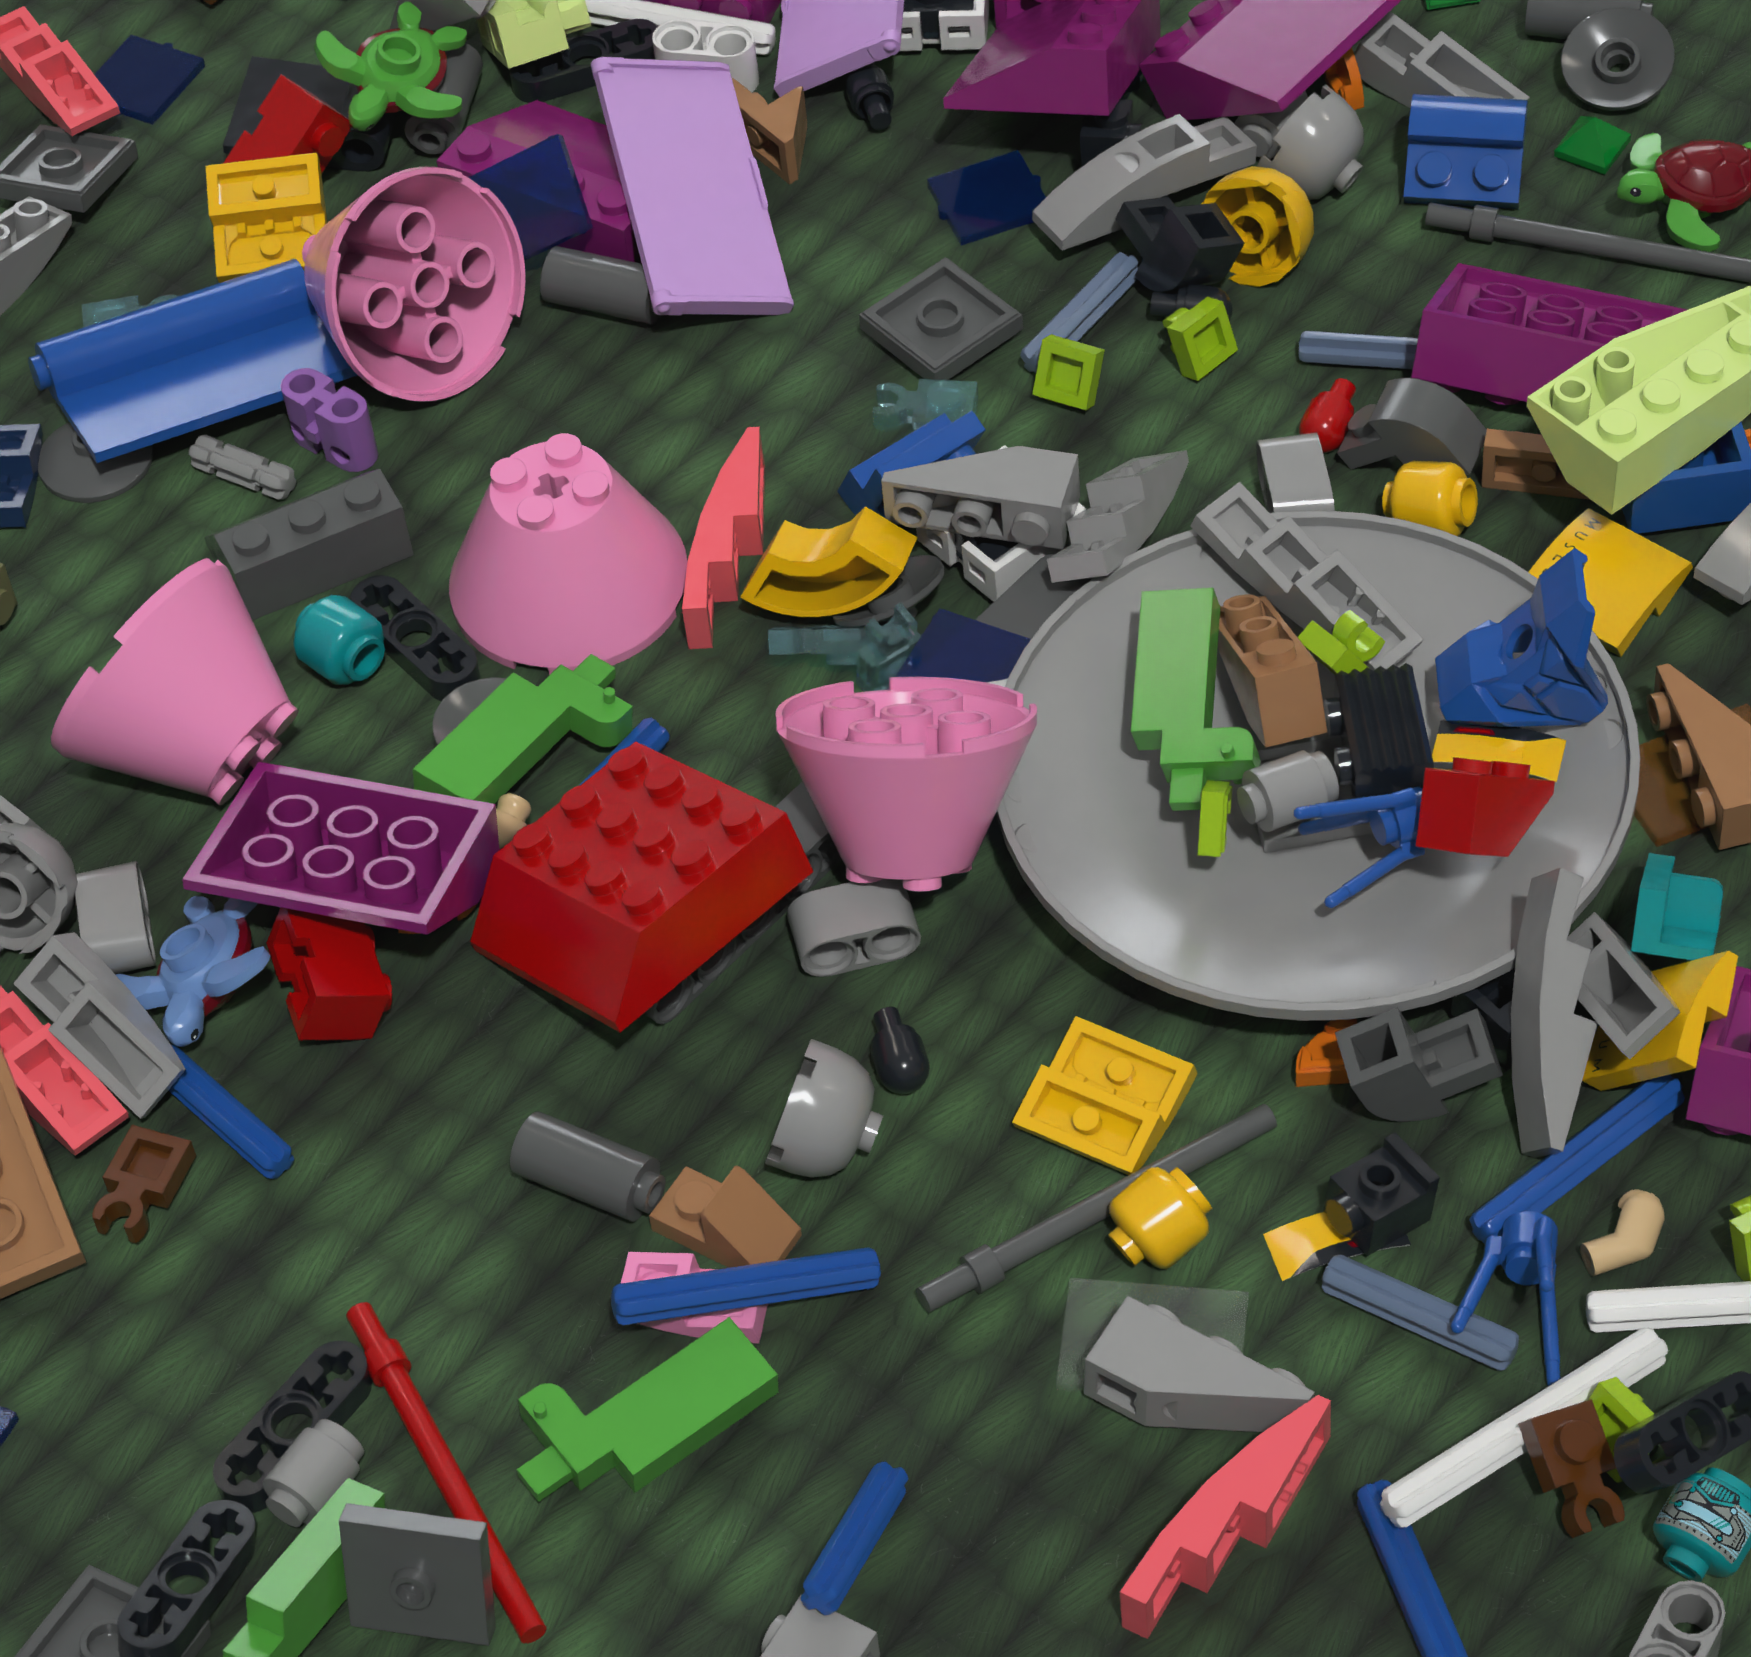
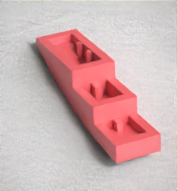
(52, 74)
(726, 529)
(53, 1081)
(1238, 1501)

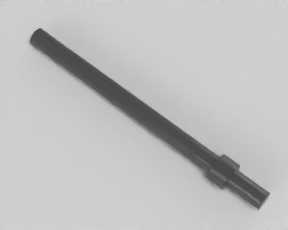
(1486, 225)
(986, 1265)

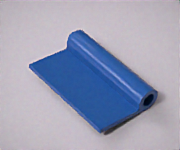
(186, 360)

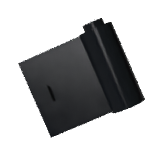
(359, 149)

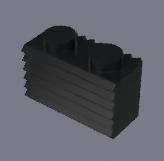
(1379, 731)

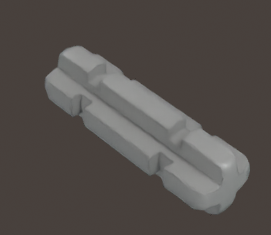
(242, 467)

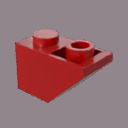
(1479, 806)

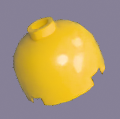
(1270, 218)

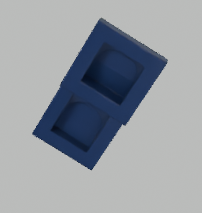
(18, 472)

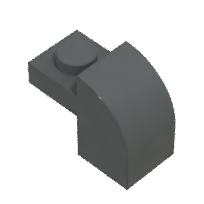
(1415, 424)
(1412, 1073)

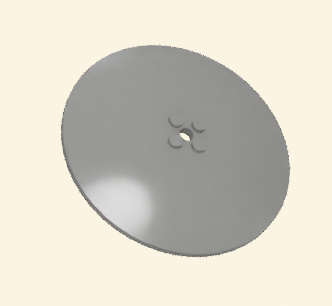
(1253, 926)

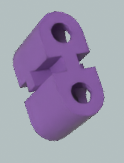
(329, 419)

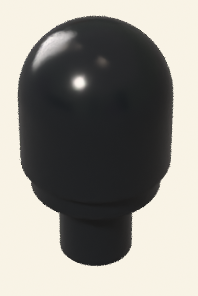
(871, 95)
(1165, 303)
(898, 1053)

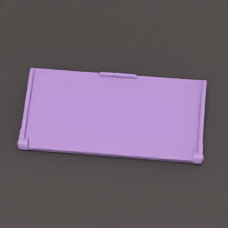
(833, 39)
(691, 187)

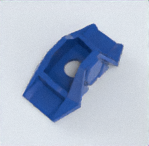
(1551, 678)

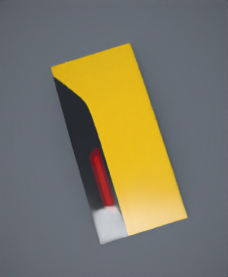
(1501, 744)
(1311, 1244)

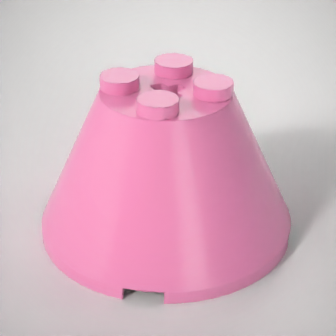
(418, 282)
(565, 562)
(184, 694)
(907, 770)

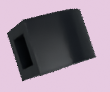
(1179, 242)

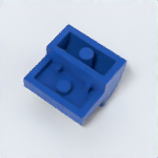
(1465, 151)
(929, 444)

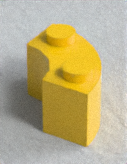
(829, 568)

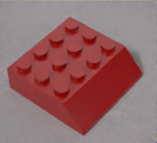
(634, 884)

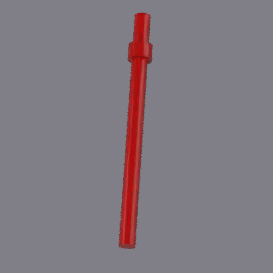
(390, 1369)

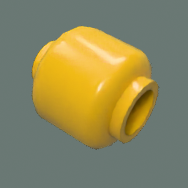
(1432, 496)
(1159, 1217)

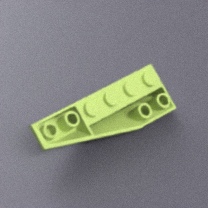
(1649, 400)

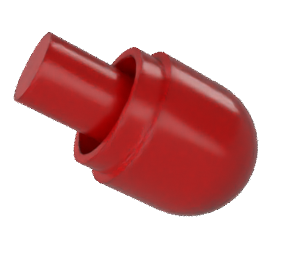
(1330, 414)

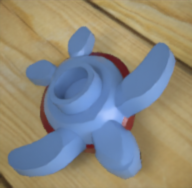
(200, 967)

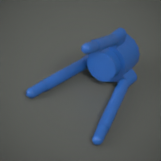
(1392, 821)
(1528, 1258)

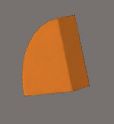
(1346, 80)
(1321, 1058)

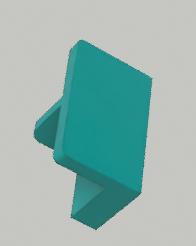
(1676, 912)

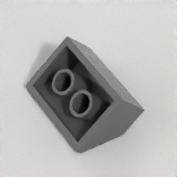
(314, 543)

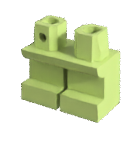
(530, 28)

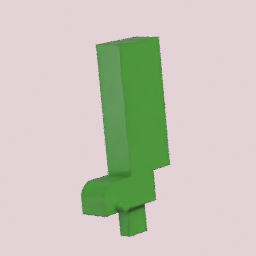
(1177, 695)
(520, 726)
(651, 1420)
(302, 1585)

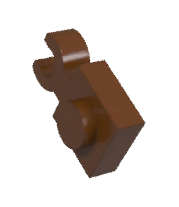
(142, 1173)
(1571, 1455)

